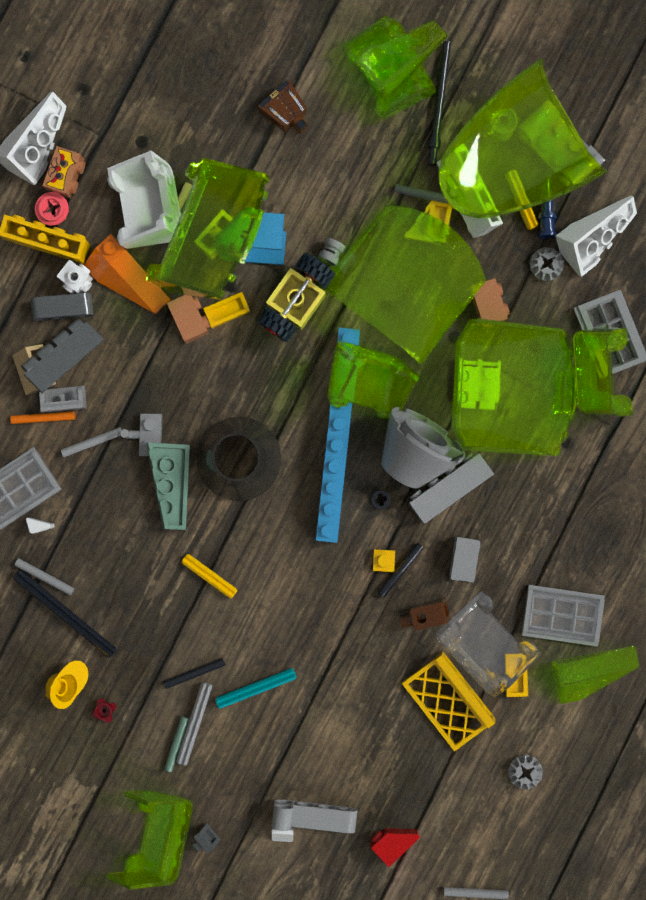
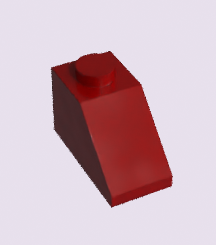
(393, 843)

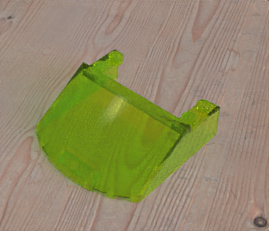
(212, 230)

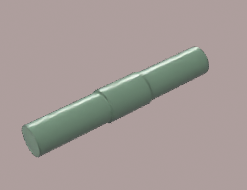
(176, 744)

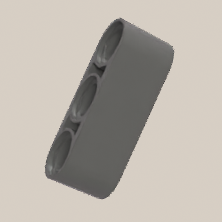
(61, 307)

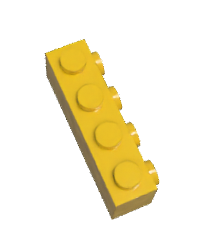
(44, 239)

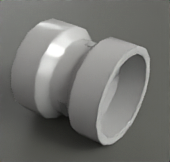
(331, 251)

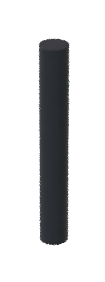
(400, 570)
(194, 673)

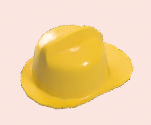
(66, 684)

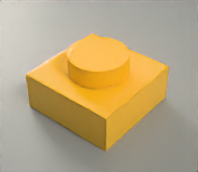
(384, 560)

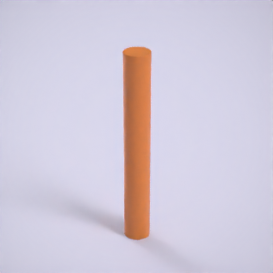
(45, 417)

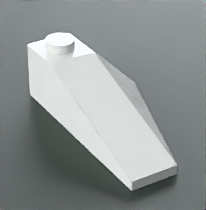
(29, 144)
(588, 237)

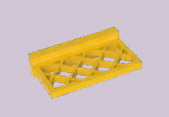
(466, 695)

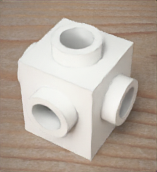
(70, 273)

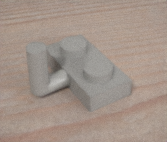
(149, 432)

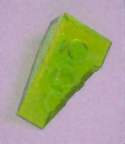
(394, 62)
(588, 673)

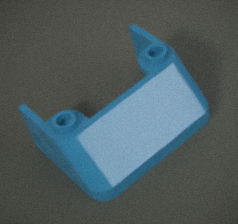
(269, 241)

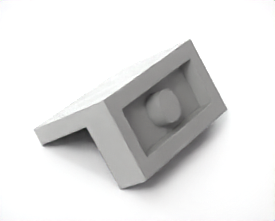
(464, 559)

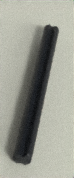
(64, 613)

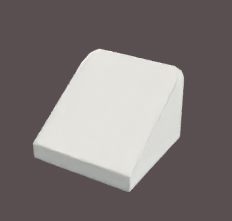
(38, 525)
(284, 836)

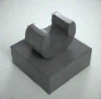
(205, 839)

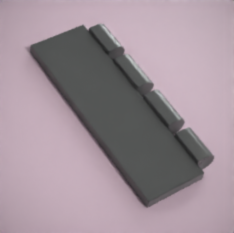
(65, 355)

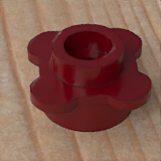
(98, 712)

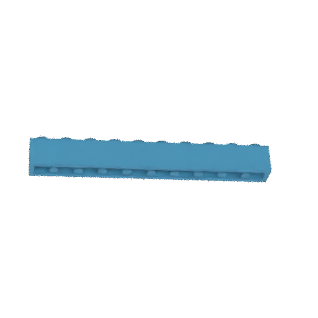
(335, 461)

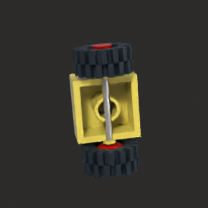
(296, 297)

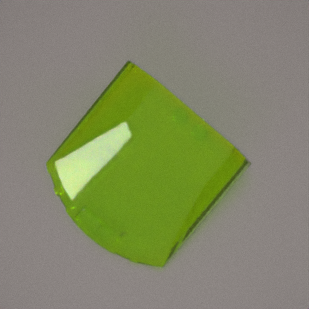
(408, 278)
(512, 388)

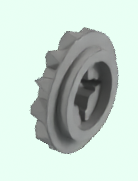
(546, 274)
(528, 762)

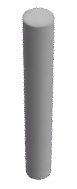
(91, 442)
(44, 576)
(476, 893)

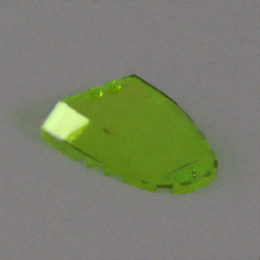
(516, 152)

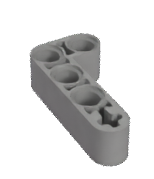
(313, 816)

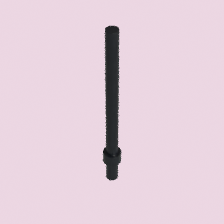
(434, 142)

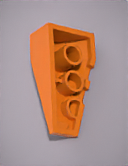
(121, 273)

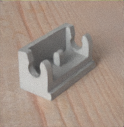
(63, 399)

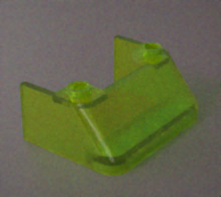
(162, 841)

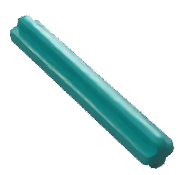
(255, 688)

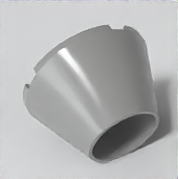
(417, 449)

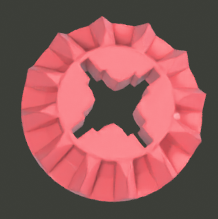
(42, 207)

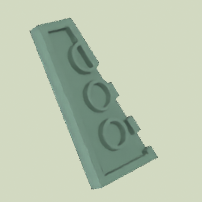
(170, 477)

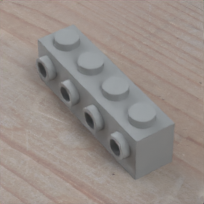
(450, 488)

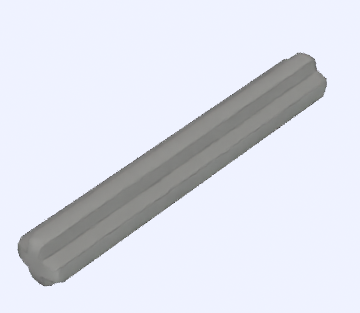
(194, 723)

